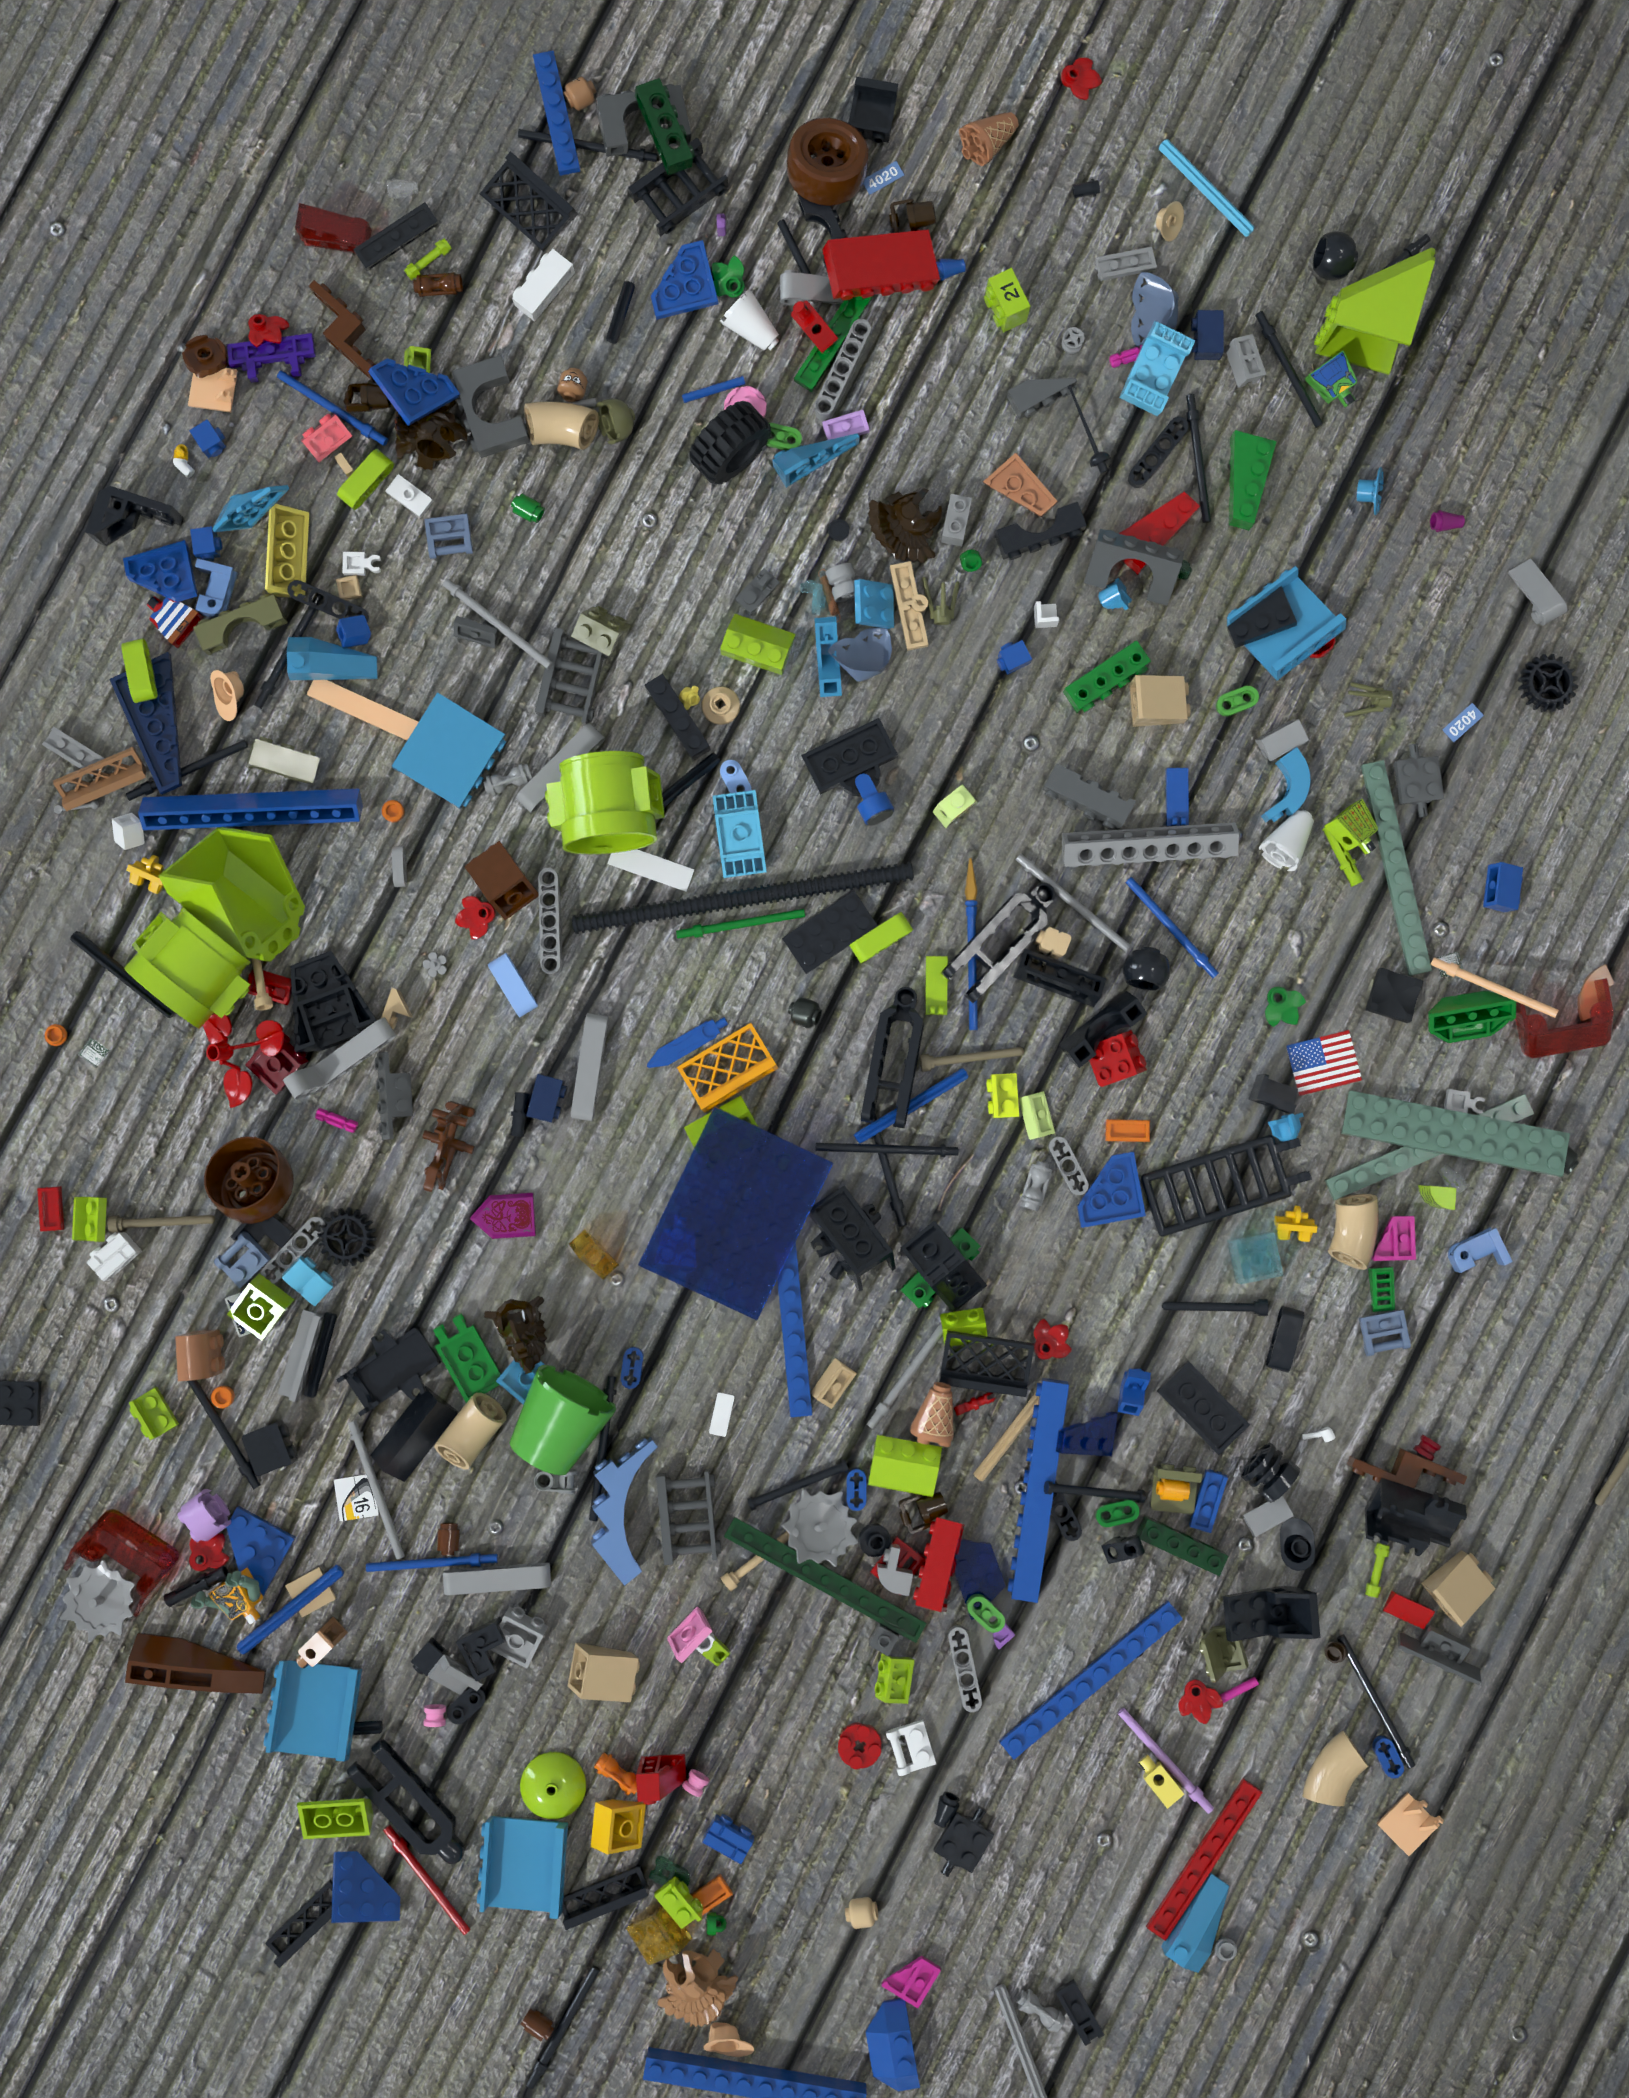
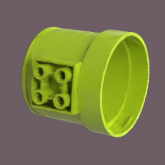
(605, 803)
(188, 967)

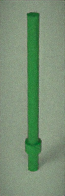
(698, 930)

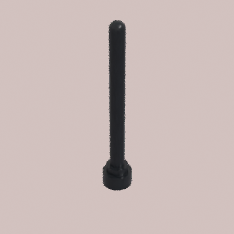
(1257, 1307)

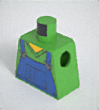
(1334, 380)

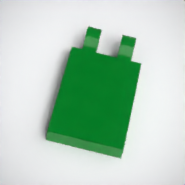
(467, 1358)

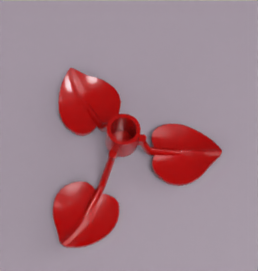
(237, 1082)

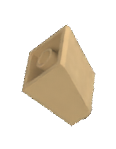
(1158, 700)
(1459, 1587)
(603, 1673)

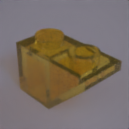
(593, 1254)

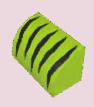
(1438, 1196)

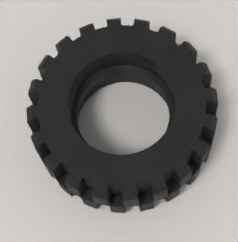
(730, 442)

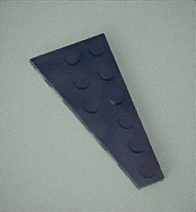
(155, 724)

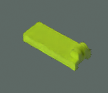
(935, 985)

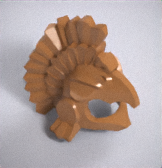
(697, 1990)

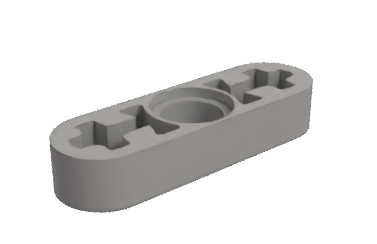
(1081, 1177)

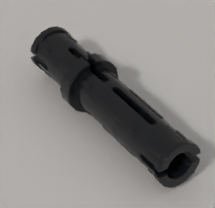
(204, 1582)

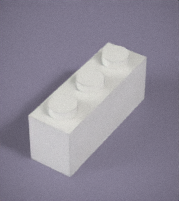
(543, 284)

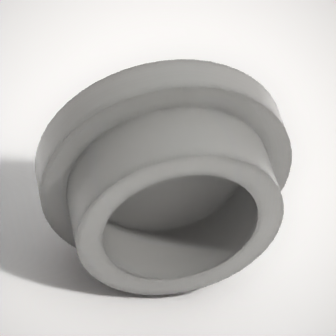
(1225, 1949)

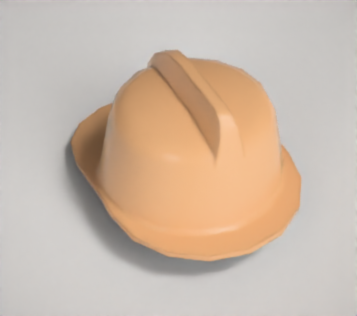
(227, 692)
(726, 2040)

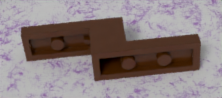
(343, 329)
(1407, 1470)

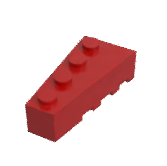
(1161, 525)
(939, 1565)

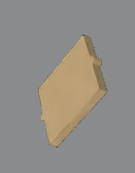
(302, 1583)

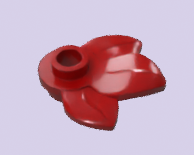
(1083, 78)
(266, 329)
(472, 917)
(1053, 1338)
(210, 1550)
(1200, 1704)

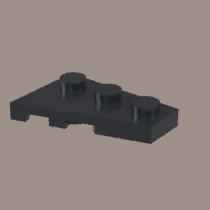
(1262, 620)

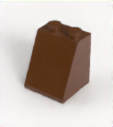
(501, 880)

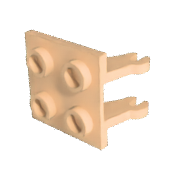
(214, 390)
(1409, 1823)

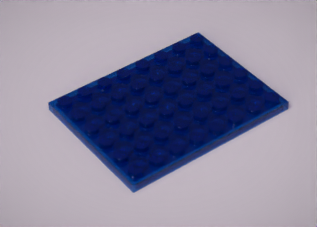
(735, 1213)

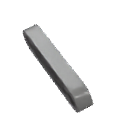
(293, 1249)
(964, 1668)

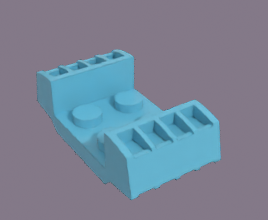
(1156, 368)
(739, 833)

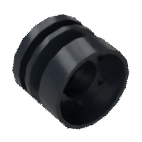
(1273, 1475)

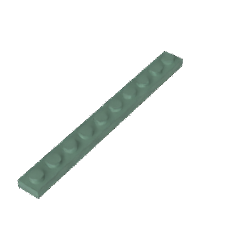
(1396, 868)
(1407, 1157)

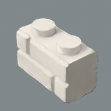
(113, 1256)

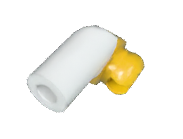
(181, 460)

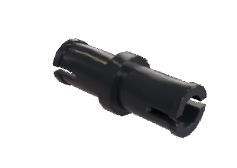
(519, 1114)

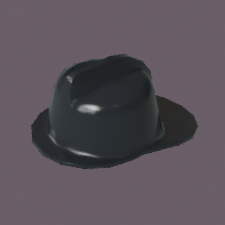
(1297, 1544)

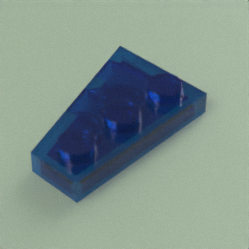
(1089, 1438)

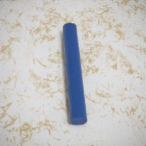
(710, 390)

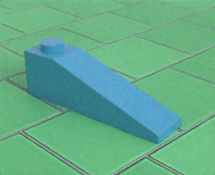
(322, 660)

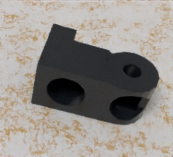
(1126, 1548)

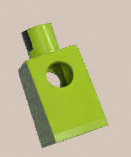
(1354, 827)

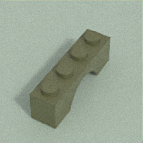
(215, 633)

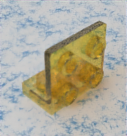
(658, 1936)

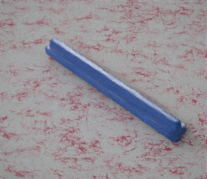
(915, 1103)
(290, 1609)

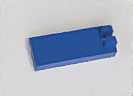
(1177, 797)
(1208, 1500)

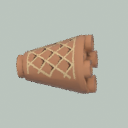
(987, 136)
(935, 1417)

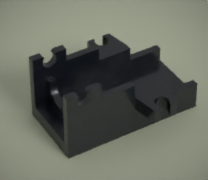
(850, 1234)
(392, 1368)
(1411, 1516)

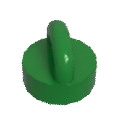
(971, 560)
(711, 1927)

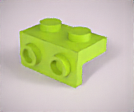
(965, 1321)

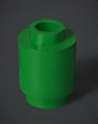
(527, 508)

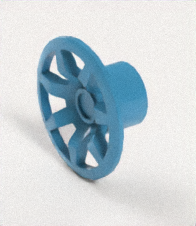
(1368, 491)

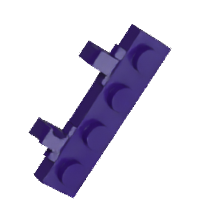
(291, 350)

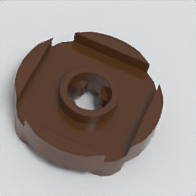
(204, 366)

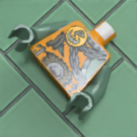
(233, 1596)

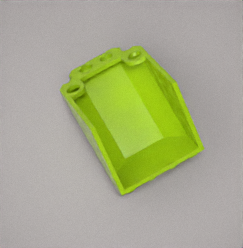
(1377, 314)
(239, 891)

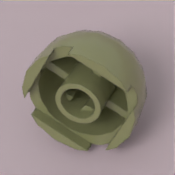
(615, 420)

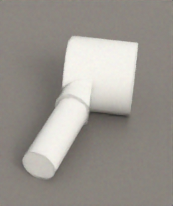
(1325, 1432)

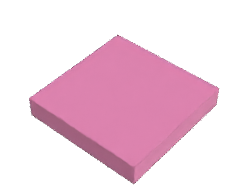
(689, 1634)

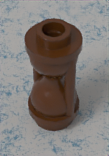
(449, 284)

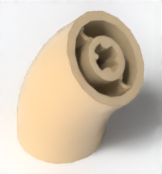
(561, 424)
(1355, 1230)
(471, 1430)
(1334, 1772)

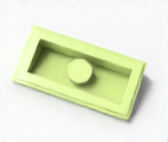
(1036, 1115)

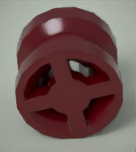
(1427, 1447)

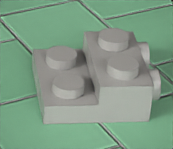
(522, 1636)

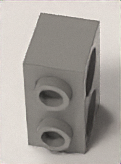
(956, 520)

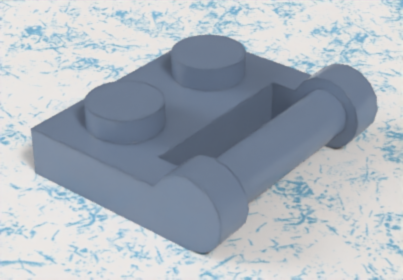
(447, 529)
(247, 1265)
(1384, 1325)

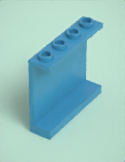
(1290, 647)
(449, 751)
(313, 1710)
(523, 1864)

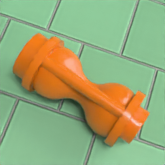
(610, 1768)

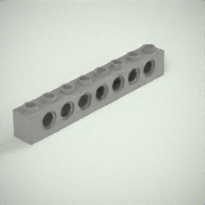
(1140, 838)

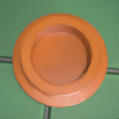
(56, 1035)

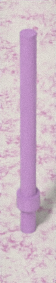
(1195, 1792)

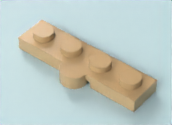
(910, 605)

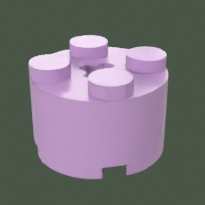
(204, 1515)

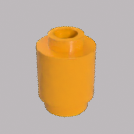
(1173, 1489)

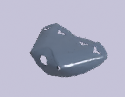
(1158, 305)
(864, 658)

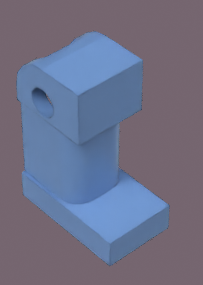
(218, 590)
(1477, 1247)

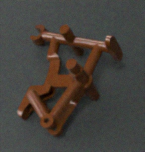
(447, 1144)

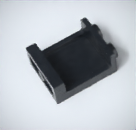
(873, 108)

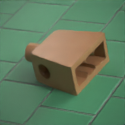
(320, 1643)

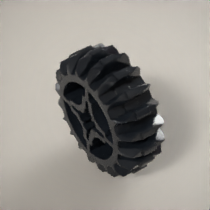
(1561, 693)
(348, 1226)

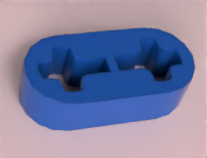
(626, 1366)
(850, 1489)
(1392, 1754)

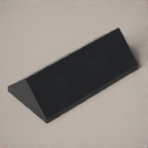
(413, 1435)

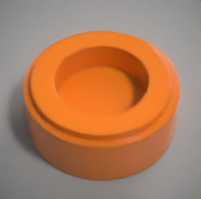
(393, 811)
(222, 1396)

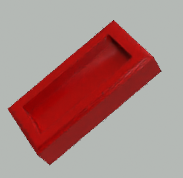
(50, 1208)

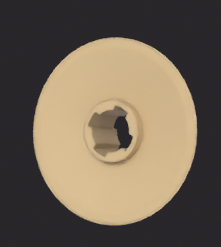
(1170, 220)
(725, 714)

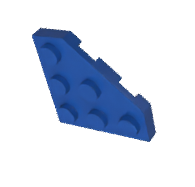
(685, 284)
(413, 389)
(164, 571)
(1113, 1194)
(258, 1546)
(361, 1892)

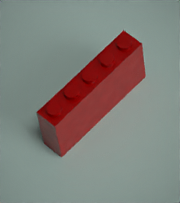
(881, 264)

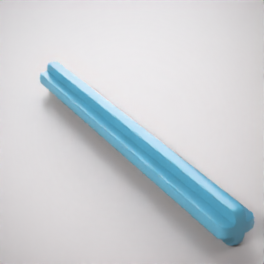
(1207, 188)

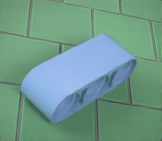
(512, 985)

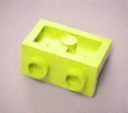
(1003, 1095)

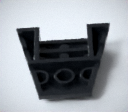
(325, 1004)

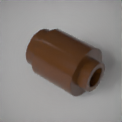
(448, 1538)
(537, 2025)

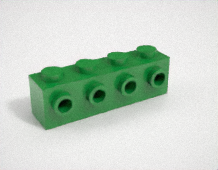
(1106, 677)
(918, 1289)

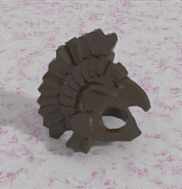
(429, 436)
(902, 526)
(521, 1330)

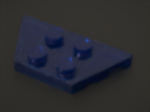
(978, 1571)

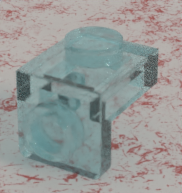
(818, 600)

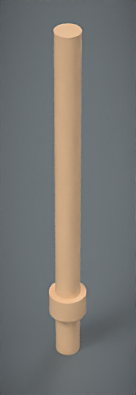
(1454, 970)

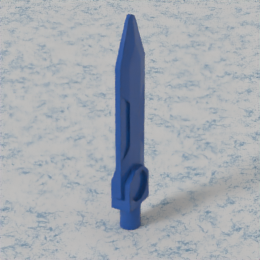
(687, 1043)

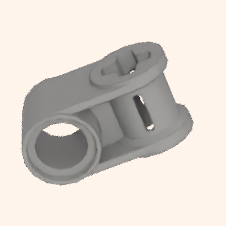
(557, 1482)

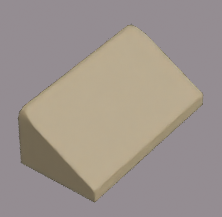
(833, 1383)

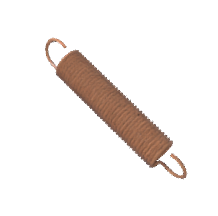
(827, 589)

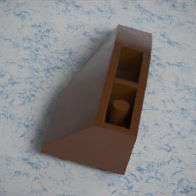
(189, 1666)

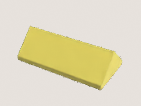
(286, 550)

